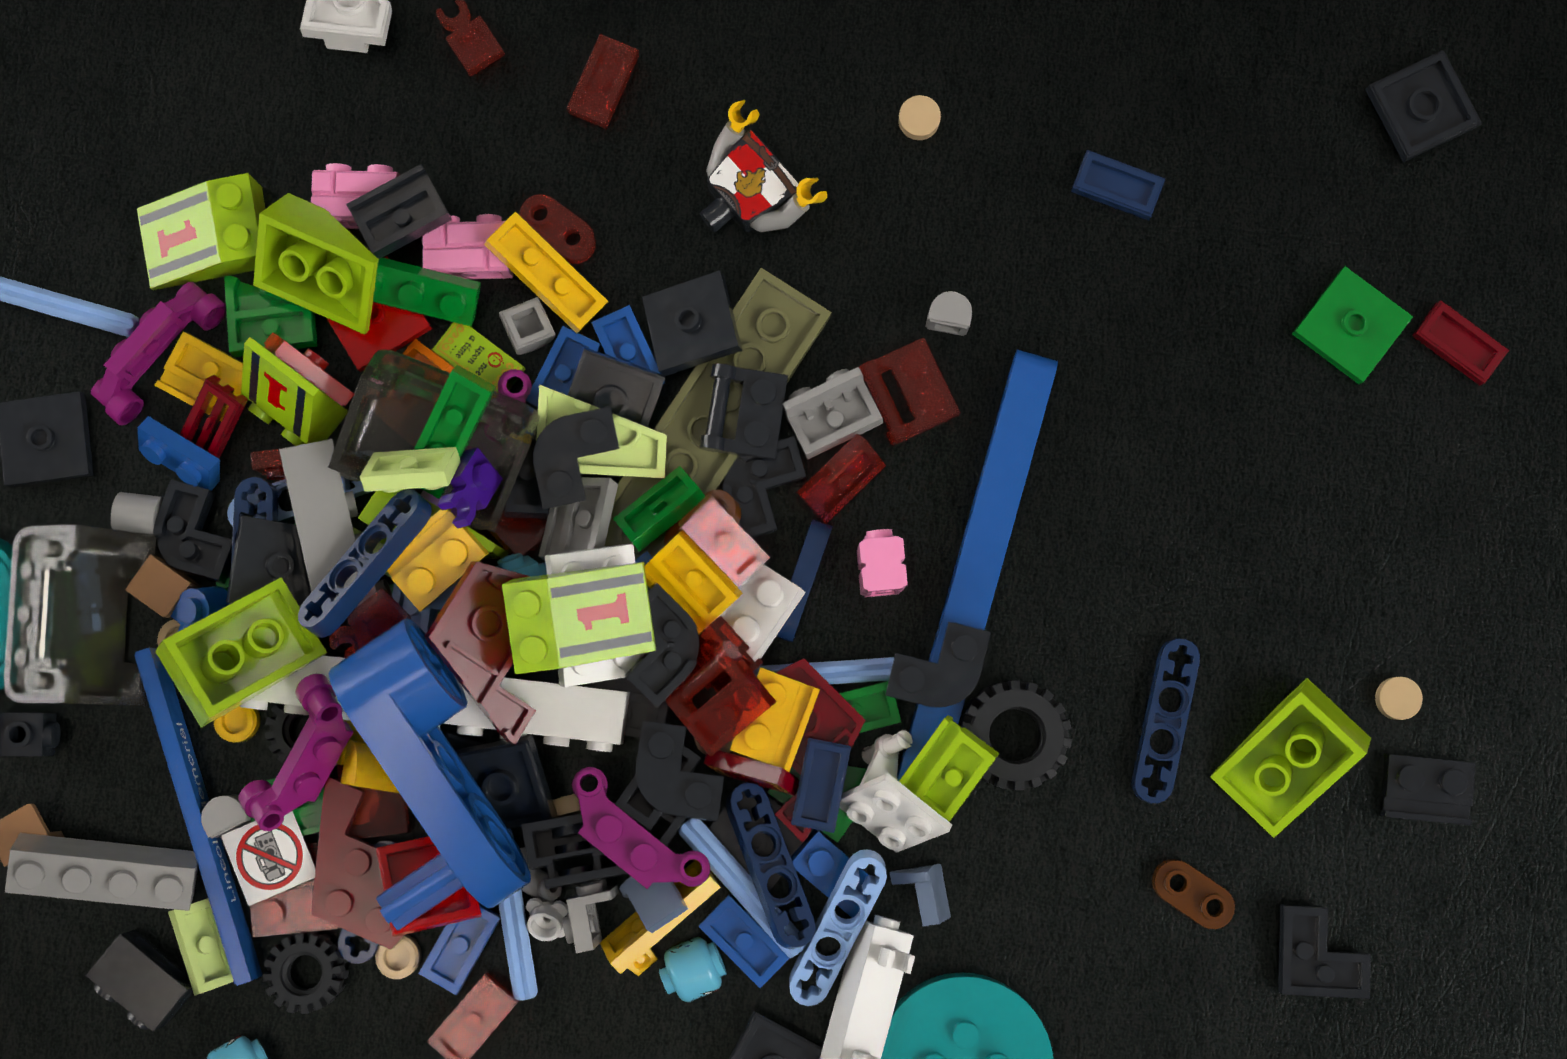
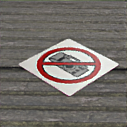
(269, 859)

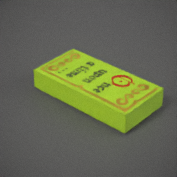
(475, 353)

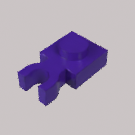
(473, 487)

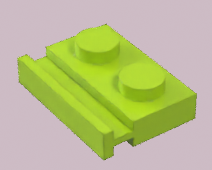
(948, 768)

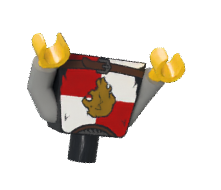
(752, 181)

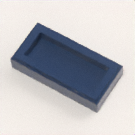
(1118, 185)
(821, 785)

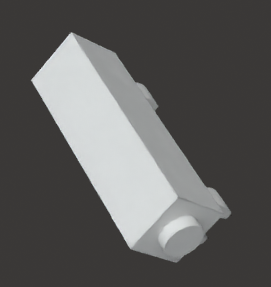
(868, 991)

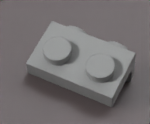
(831, 412)
(582, 921)

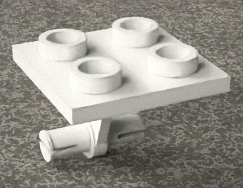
(888, 806)

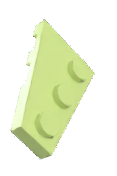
(640, 451)

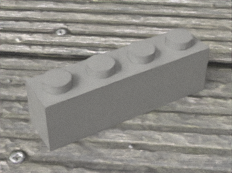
(320, 509)
(101, 872)

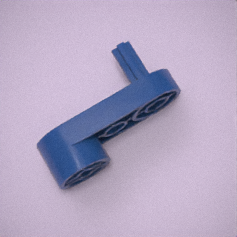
(396, 699)

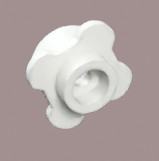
(546, 919)

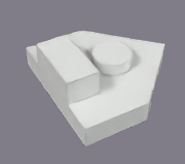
(347, 23)

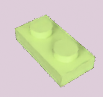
(410, 469)
(201, 947)

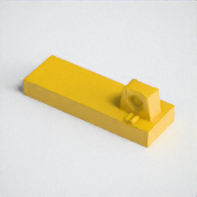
(545, 272)
(631, 943)

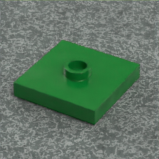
(1352, 325)

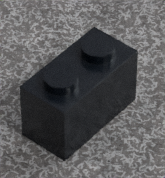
(141, 981)

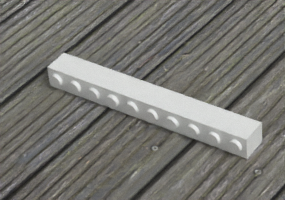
(559, 715)

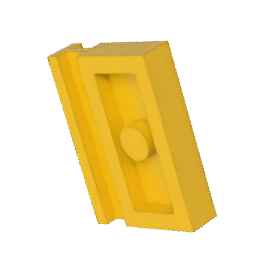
(193, 363)
(435, 559)
(692, 580)
(779, 730)

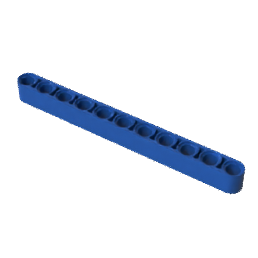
(989, 521)

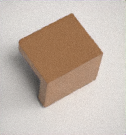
(160, 585)
(24, 820)

